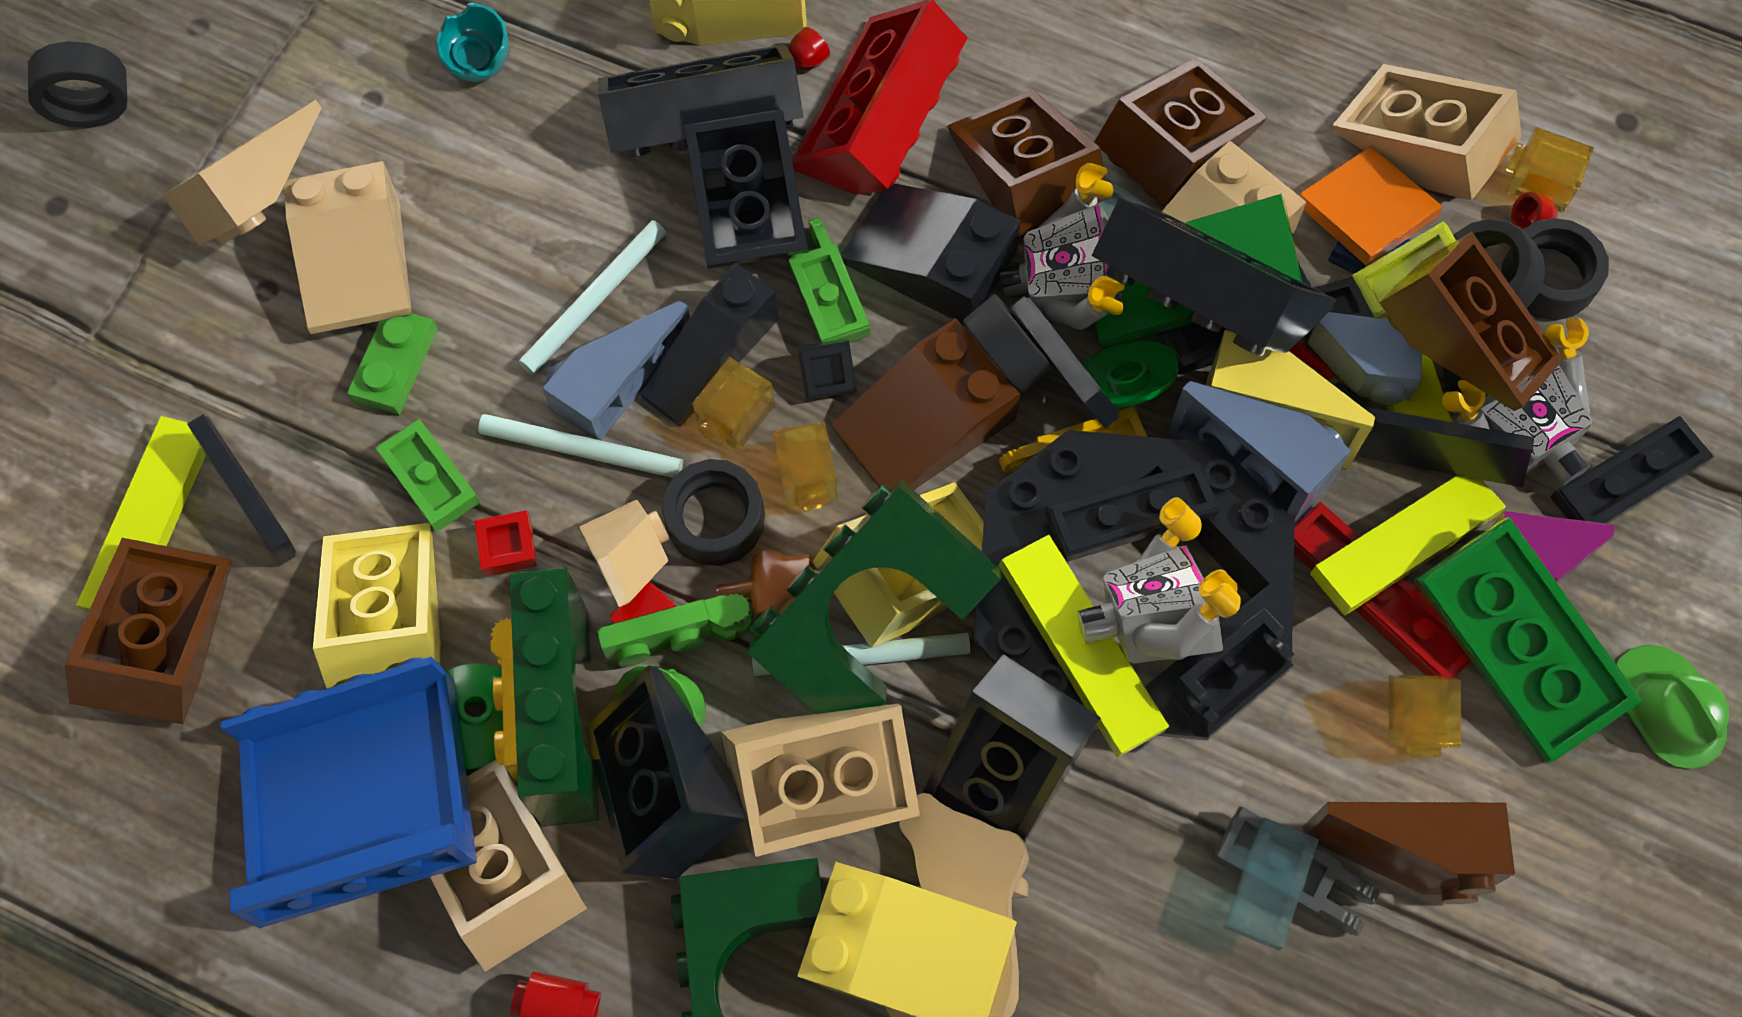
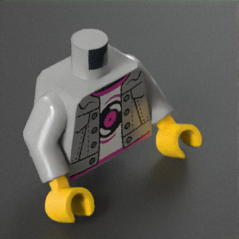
(1059, 266)
(1553, 415)
(1161, 600)

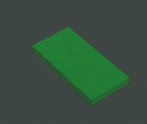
(1253, 228)
(1527, 640)

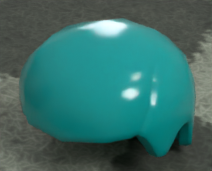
(473, 43)

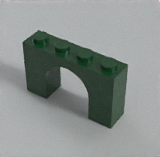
(895, 534)
(547, 640)
(729, 909)

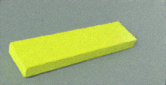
(153, 497)
(1406, 541)
(1094, 669)

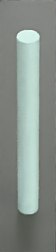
(592, 297)
(580, 446)
(901, 650)

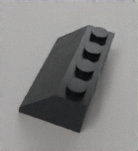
(657, 102)
(1209, 278)

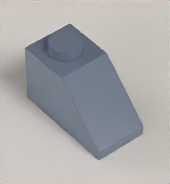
(1368, 356)

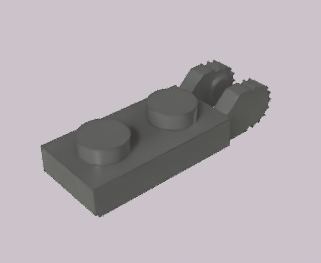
(1322, 874)

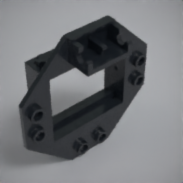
(1247, 538)

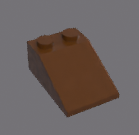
(1175, 127)
(1025, 156)
(1472, 323)
(928, 410)
(148, 632)
(1423, 845)

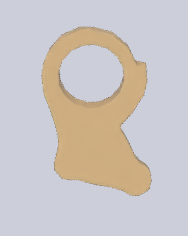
(974, 866)

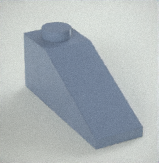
(611, 371)

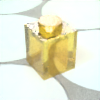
(1548, 166)
(733, 405)
(806, 466)
(1424, 713)

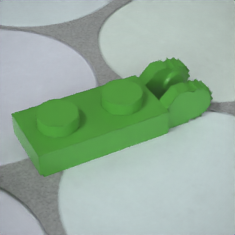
(828, 290)
(677, 628)

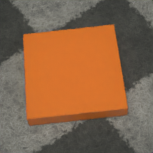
(1370, 205)

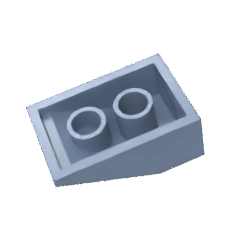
(1275, 445)

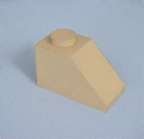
(627, 548)

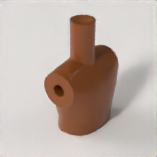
(768, 581)

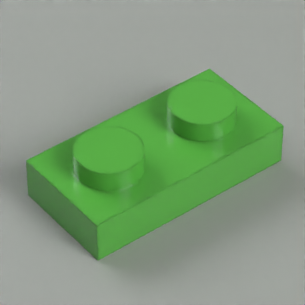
(392, 362)
(428, 475)

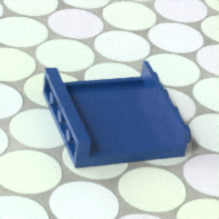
(351, 792)

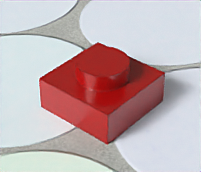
(505, 543)

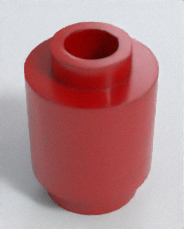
(554, 997)

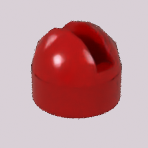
(808, 49)
(1532, 207)

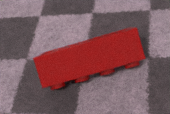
(881, 99)

